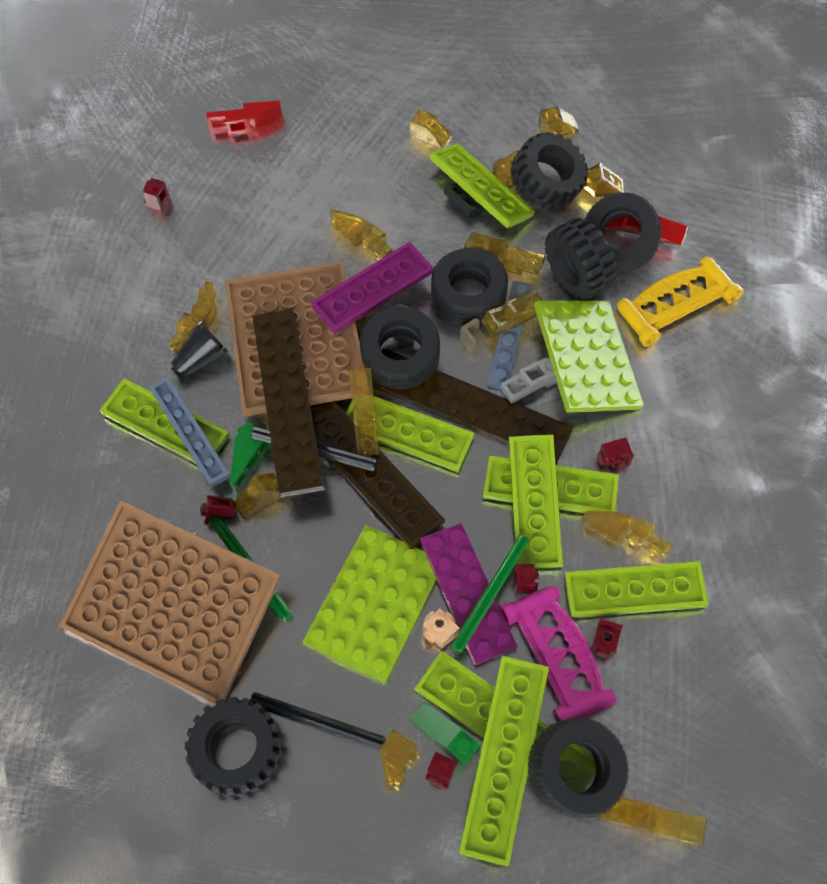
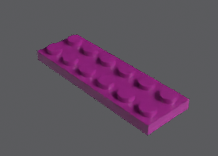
(371, 287)
(462, 586)

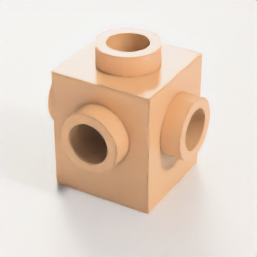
(440, 628)

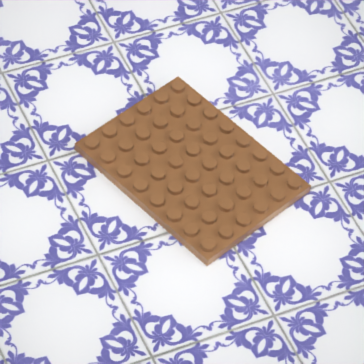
(323, 354)
(171, 602)

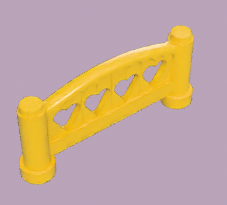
(647, 323)

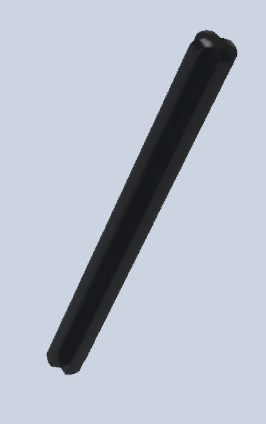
(325, 451)
(318, 721)

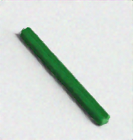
(233, 545)
(490, 593)

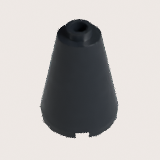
(197, 352)

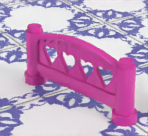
(572, 702)

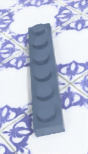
(507, 344)
(189, 432)

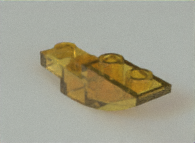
(360, 231)
(512, 258)
(202, 312)
(364, 411)
(618, 526)
(657, 821)

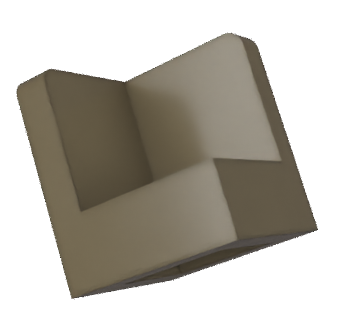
(472, 336)

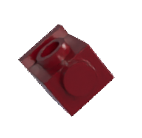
(152, 191)
(615, 453)
(525, 579)
(608, 629)
(441, 770)

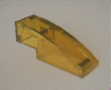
(511, 315)

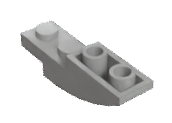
(529, 380)

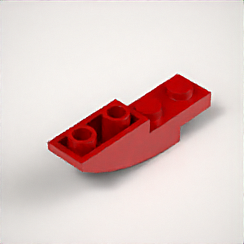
(242, 120)
(671, 231)

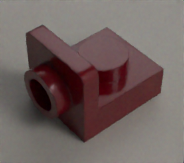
(218, 506)

